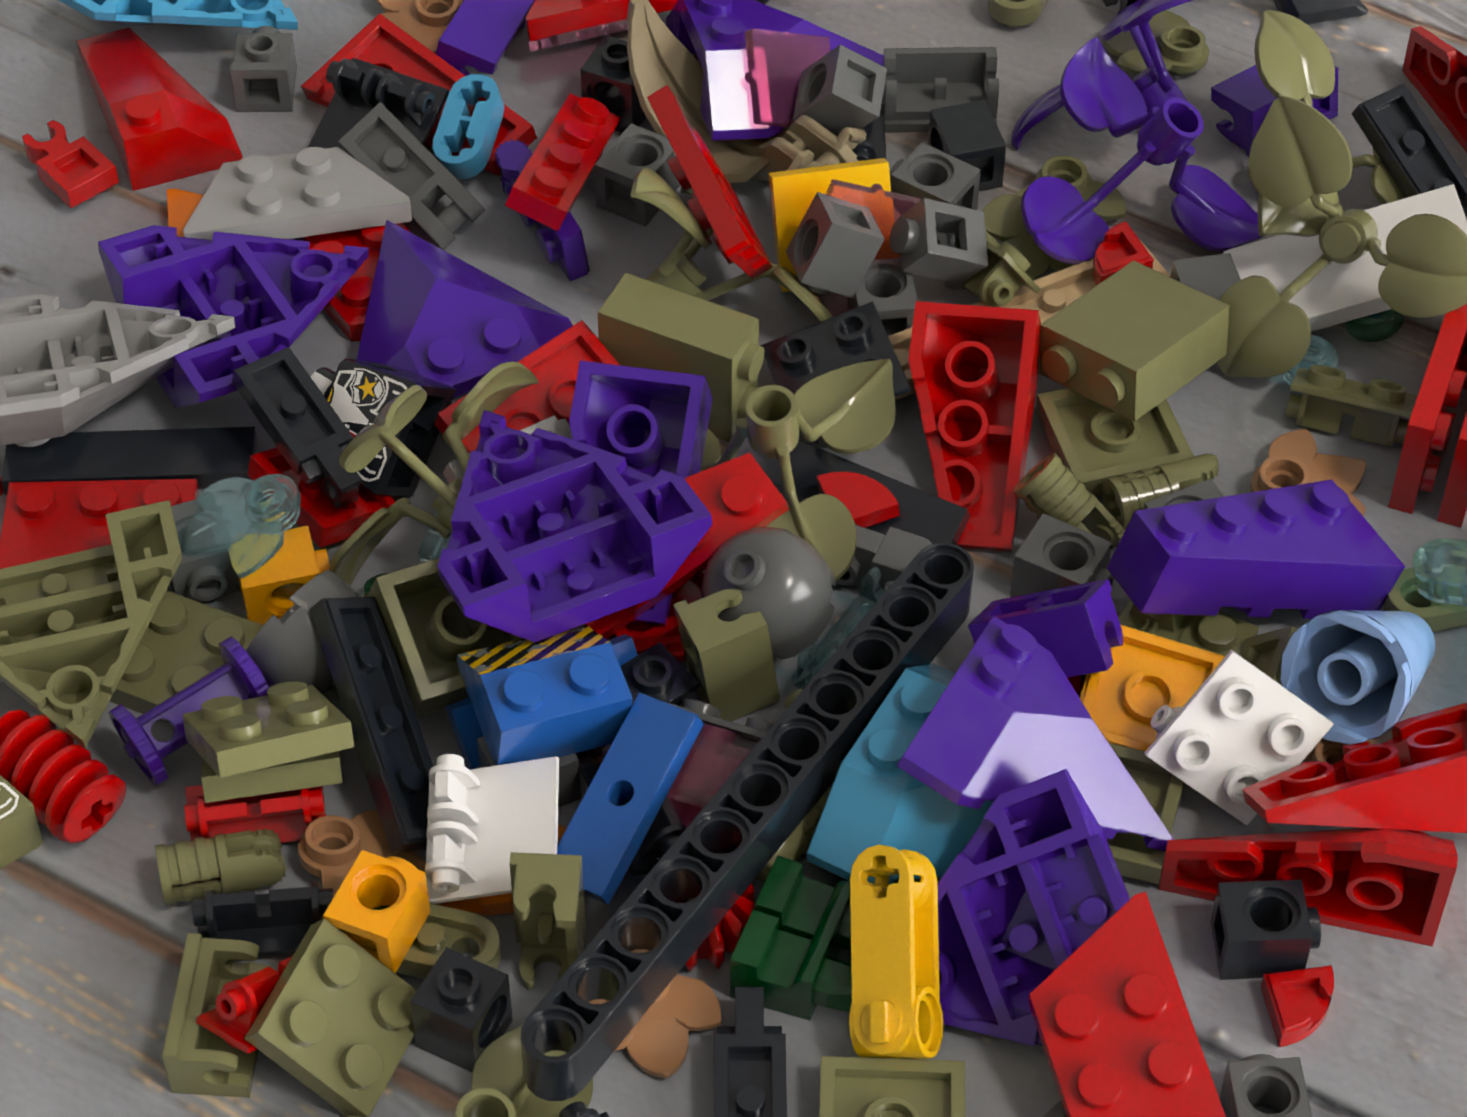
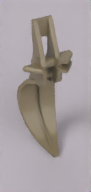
(662, 60)

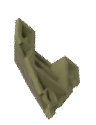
(81, 616)

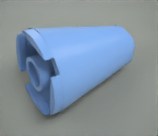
(1358, 668)

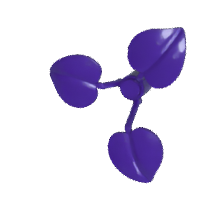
(1153, 82)
(1106, 98)

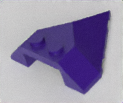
(717, 36)
(261, 281)
(447, 316)
(562, 532)
(1019, 720)
(1021, 904)

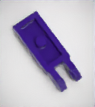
(563, 245)

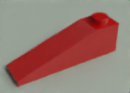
(153, 113)

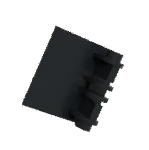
(362, 87)
(830, 345)

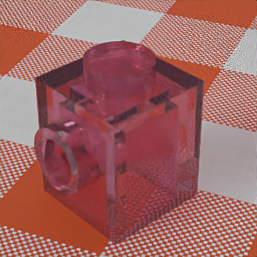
(707, 766)

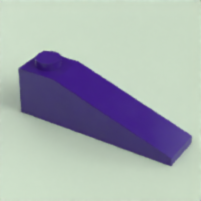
(649, 419)

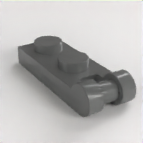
(400, 159)

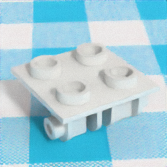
(1235, 734)
(484, 817)

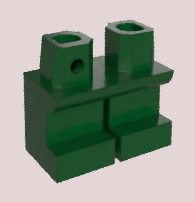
(795, 943)

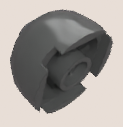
(780, 579)
(290, 646)

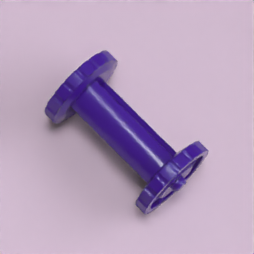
(236, 677)

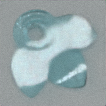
(245, 519)

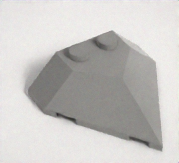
(80, 361)

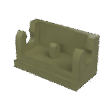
(727, 658)
(547, 910)
(192, 1055)

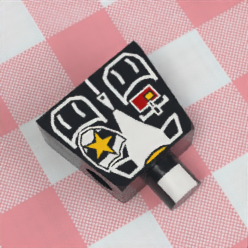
(360, 392)

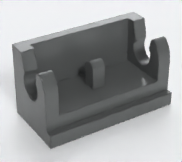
(935, 79)

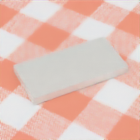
(1347, 289)

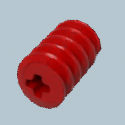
(59, 778)

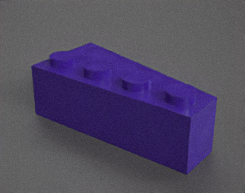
(1256, 554)

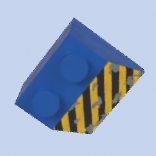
(546, 695)

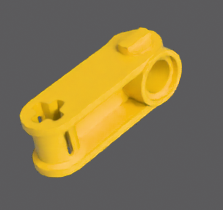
(894, 956)

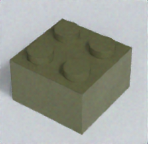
(429, 634)

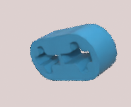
(458, 124)

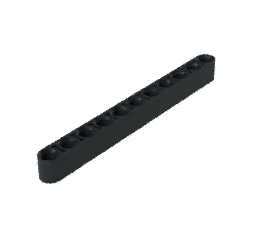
(744, 819)

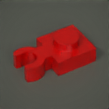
(70, 169)

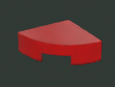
(1117, 251)
(862, 495)
(1297, 1001)

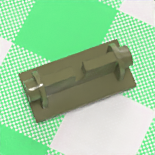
(1002, 276)
(1329, 395)

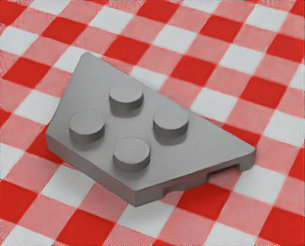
(296, 197)

